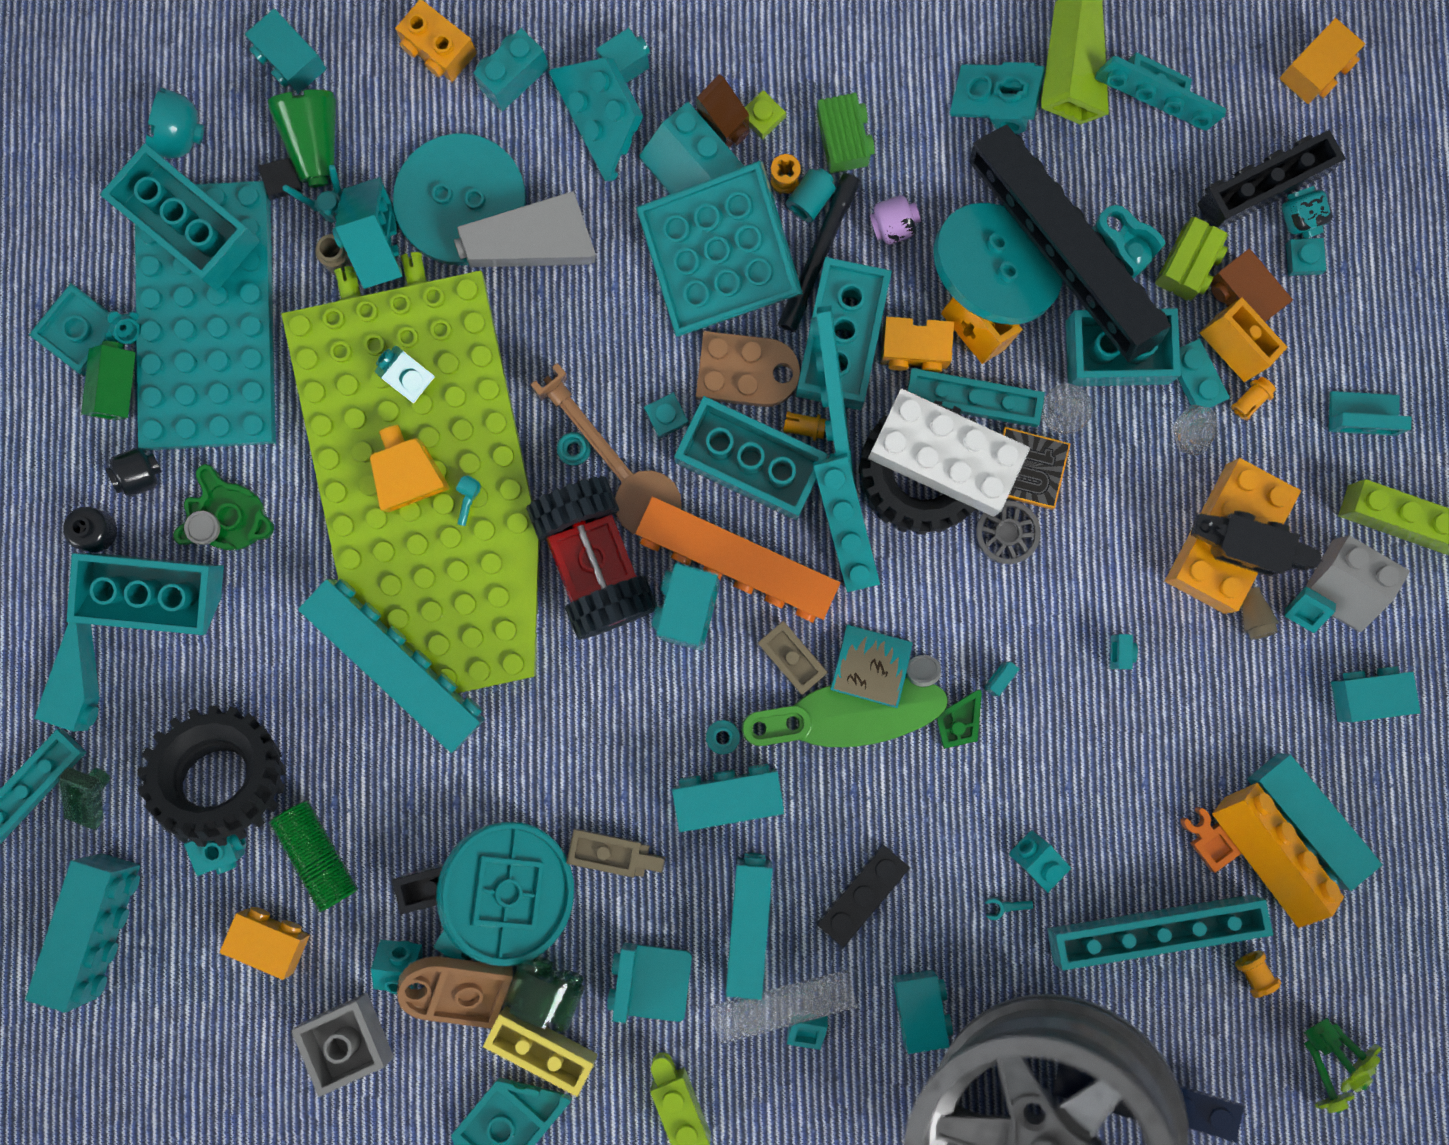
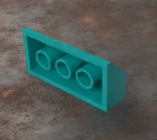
(687, 151)
(143, 593)

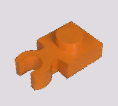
(1211, 842)

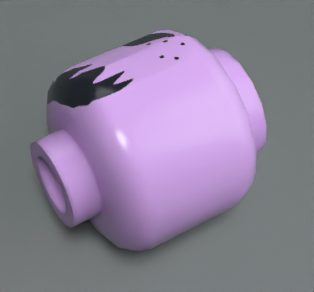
(895, 220)

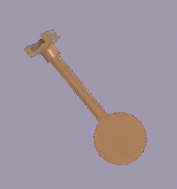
(635, 488)

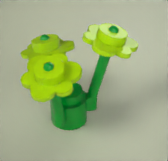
(1327, 1038)

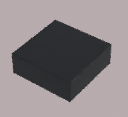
(278, 174)

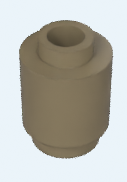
(331, 255)

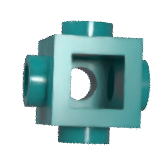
(214, 856)
(391, 961)

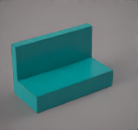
(1366, 414)

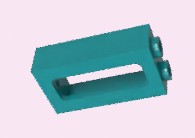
(749, 927)

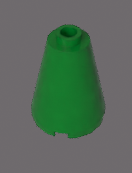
(307, 132)

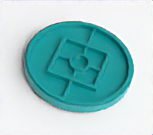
(452, 185)
(994, 265)
(505, 893)

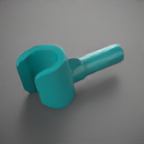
(470, 488)
(1007, 907)

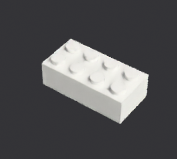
(949, 453)

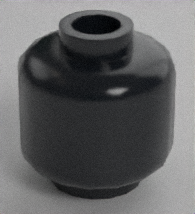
(133, 472)
(90, 529)

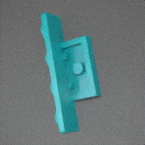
(1160, 88)

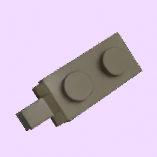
(612, 854)

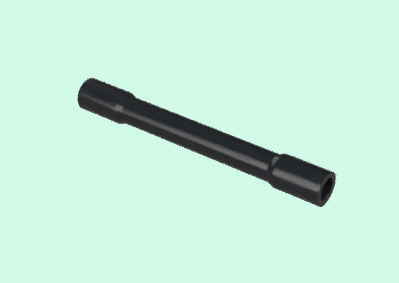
(840, 204)

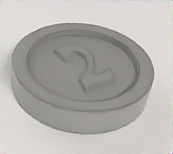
(202, 527)
(923, 670)

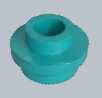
(564, 444)
(733, 732)

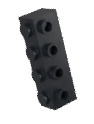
(1271, 180)

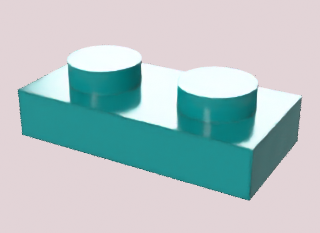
(1200, 377)

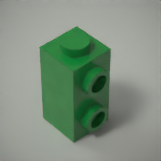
(108, 381)

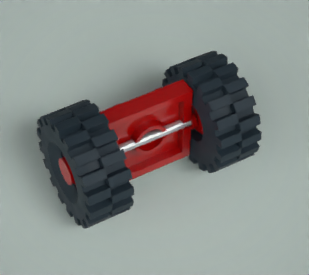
(591, 557)

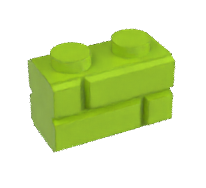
(1192, 258)

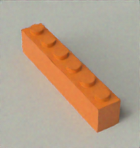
(737, 558)

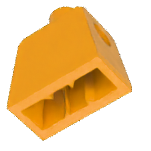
(404, 471)

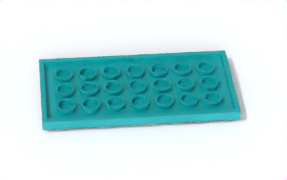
(205, 350)

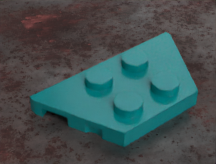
(600, 108)
(511, 1115)

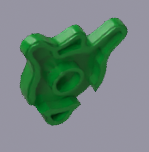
(236, 508)

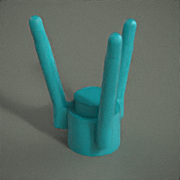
(326, 202)

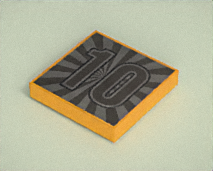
(1041, 471)

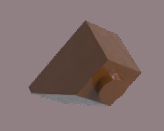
(723, 111)

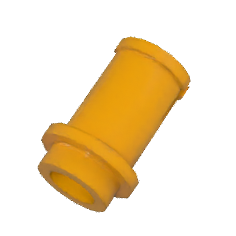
(1253, 398)
(805, 425)

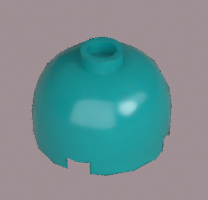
(174, 125)

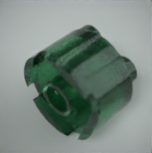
(544, 994)

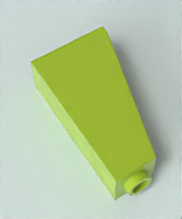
(1072, 62)

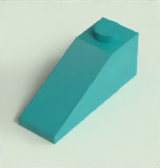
(72, 687)

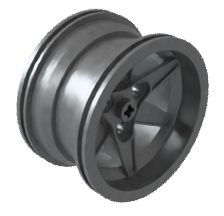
(1058, 1030)

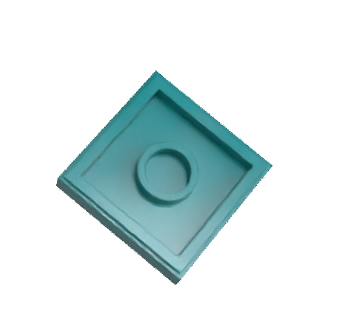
(72, 328)

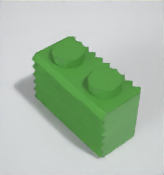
(843, 132)

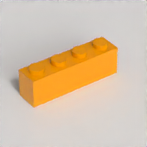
(1278, 855)

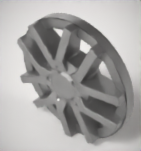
(1008, 533)

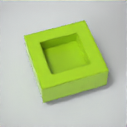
(764, 114)

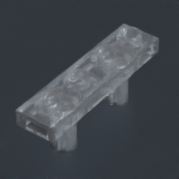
(784, 1007)

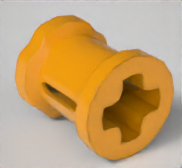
(785, 184)
(1258, 974)

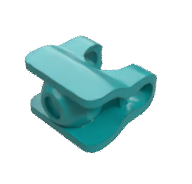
(1135, 242)

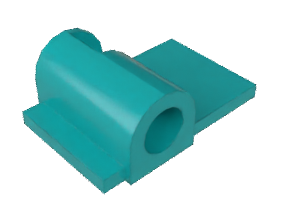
(985, 89)

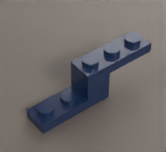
(1204, 1111)

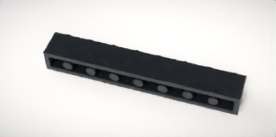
(1069, 243)

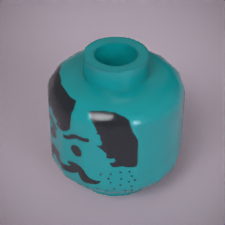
(1307, 212)

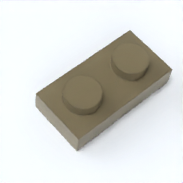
(792, 657)

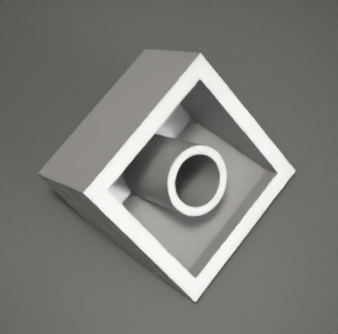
(1357, 581)

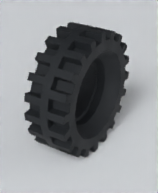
(896, 505)
(183, 748)

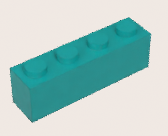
(1316, 821)

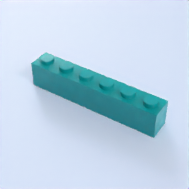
(392, 664)
(1159, 932)

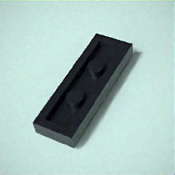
(862, 895)

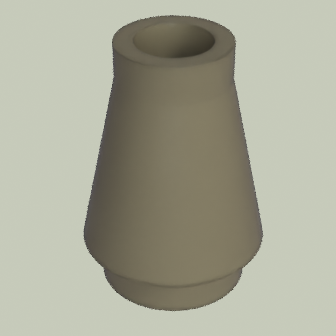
(1257, 616)

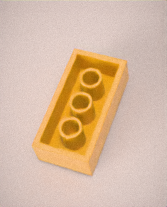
(1237, 489)

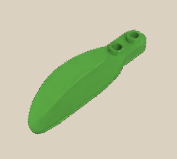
(847, 721)

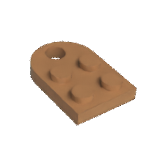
(742, 369)
(454, 991)

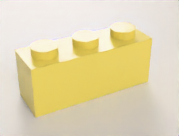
(541, 1052)

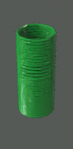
(306, 842)

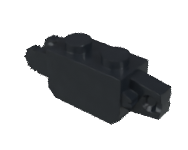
(1254, 545)

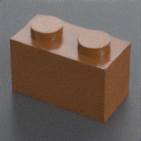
(1252, 281)

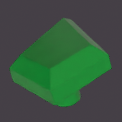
(960, 721)

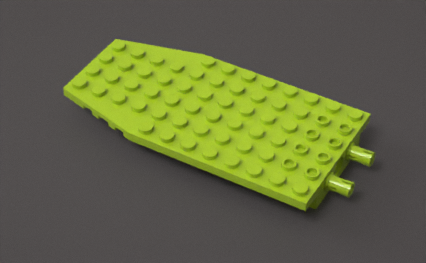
(446, 586)

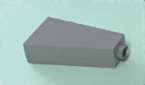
(531, 235)

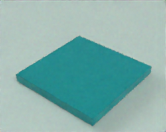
(719, 249)

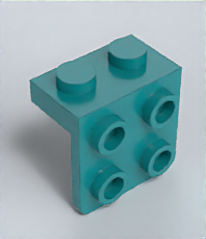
(650, 983)

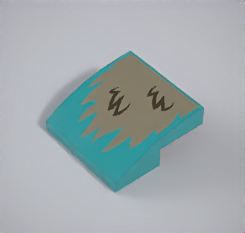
(871, 666)

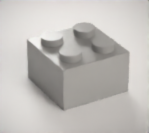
(342, 1044)

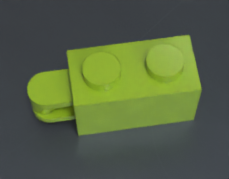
(677, 1103)

